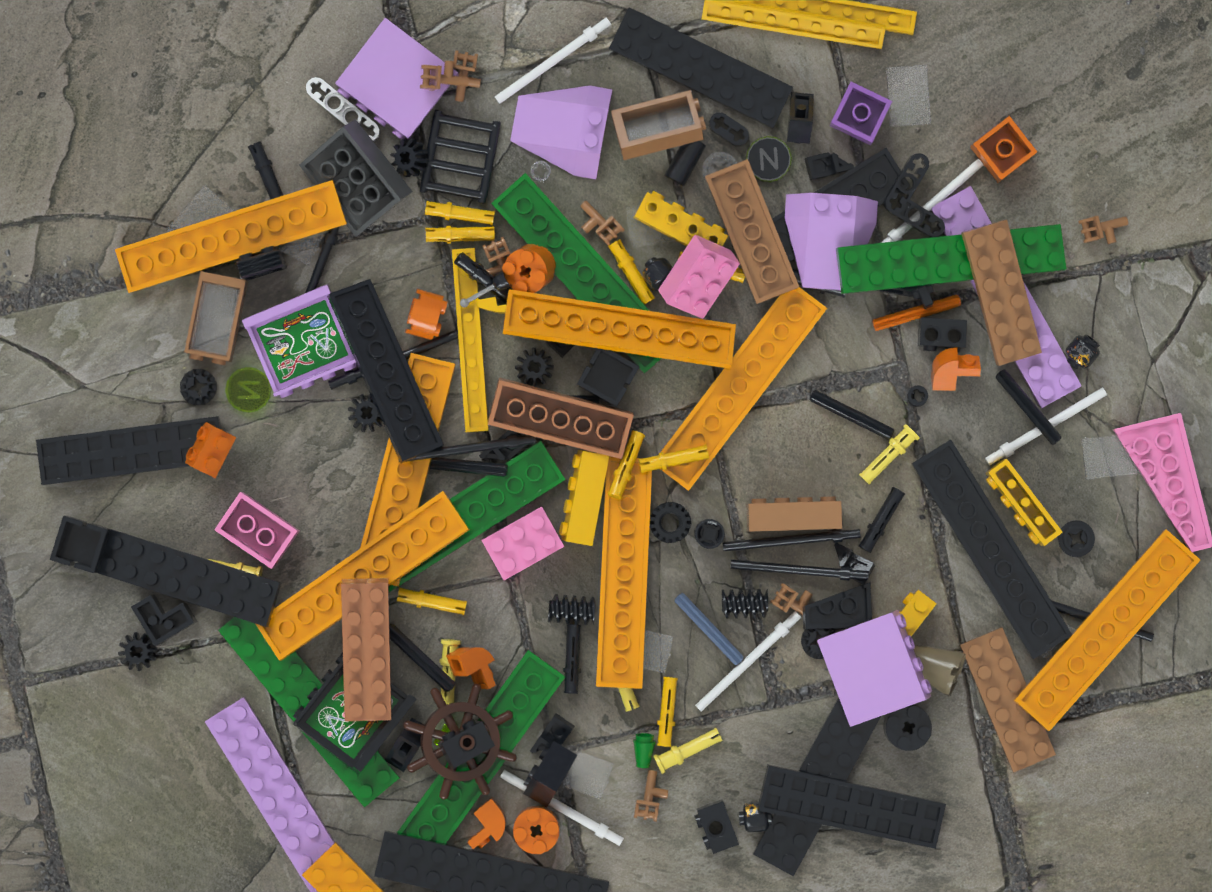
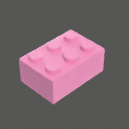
(699, 276)
(257, 530)
(523, 543)

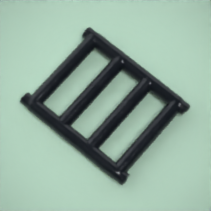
(489, 151)

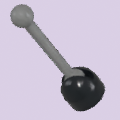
(499, 283)

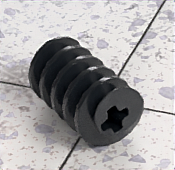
(745, 604)
(571, 609)

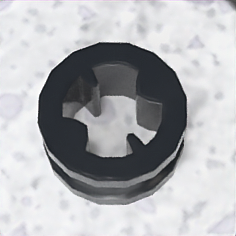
(921, 389)

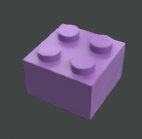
(860, 113)

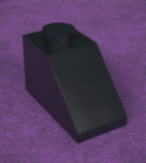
(800, 118)
(404, 748)

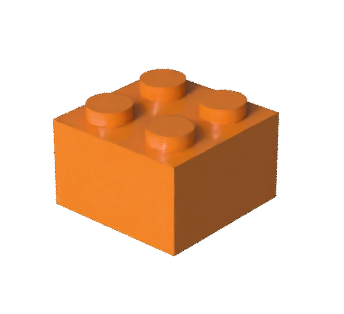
(1003, 149)

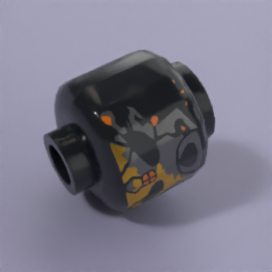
(656, 272)
(1082, 351)
(753, 819)

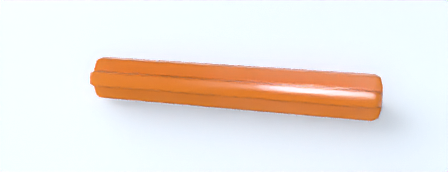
(916, 313)

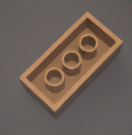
(794, 515)

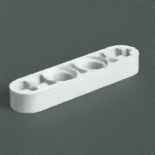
(343, 109)

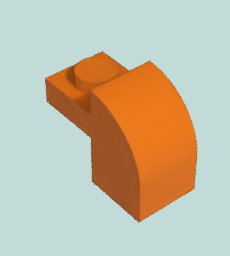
(949, 365)
(473, 662)
(494, 823)

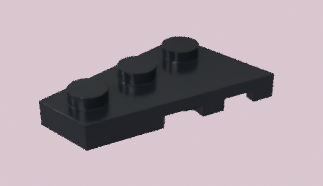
(840, 610)

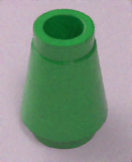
(643, 747)

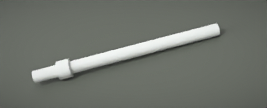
(589, 34)
(896, 234)
(1008, 449)
(781, 629)
(601, 830)

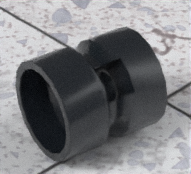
(709, 533)

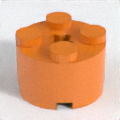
(541, 264)
(425, 314)
(532, 817)

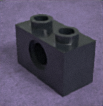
(726, 837)

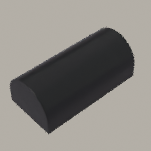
(684, 162)

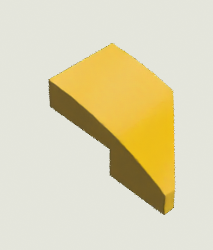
(490, 304)

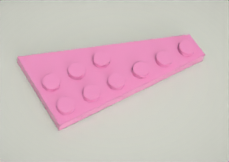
(1167, 466)

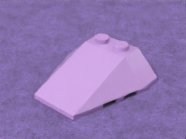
(564, 127)
(819, 226)

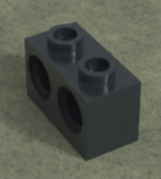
(942, 327)

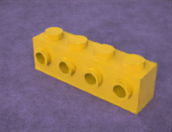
(676, 223)
(584, 497)
(1024, 503)
(916, 610)

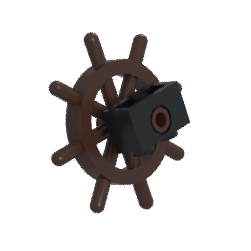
(460, 743)

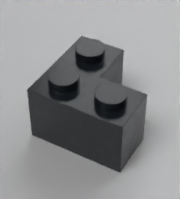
(162, 625)
(547, 777)

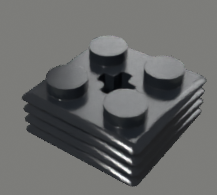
(262, 264)

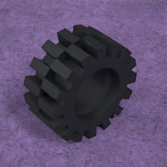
(684, 522)

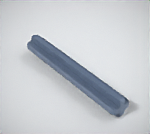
(708, 628)

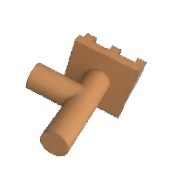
(463, 72)
(437, 78)
(604, 225)
(1093, 228)
(498, 256)
(789, 600)
(650, 792)

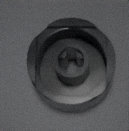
(919, 732)

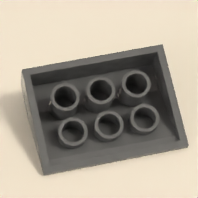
(361, 173)

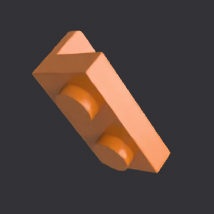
(209, 449)

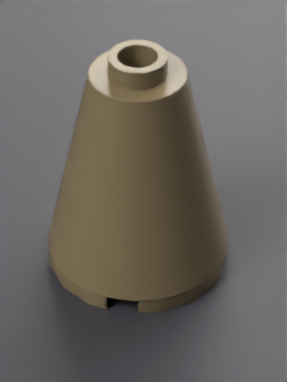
(941, 667)

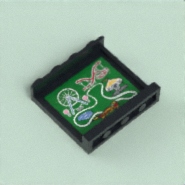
(348, 741)

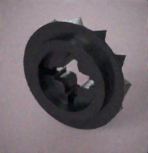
(207, 391)
(1087, 537)
(809, 636)

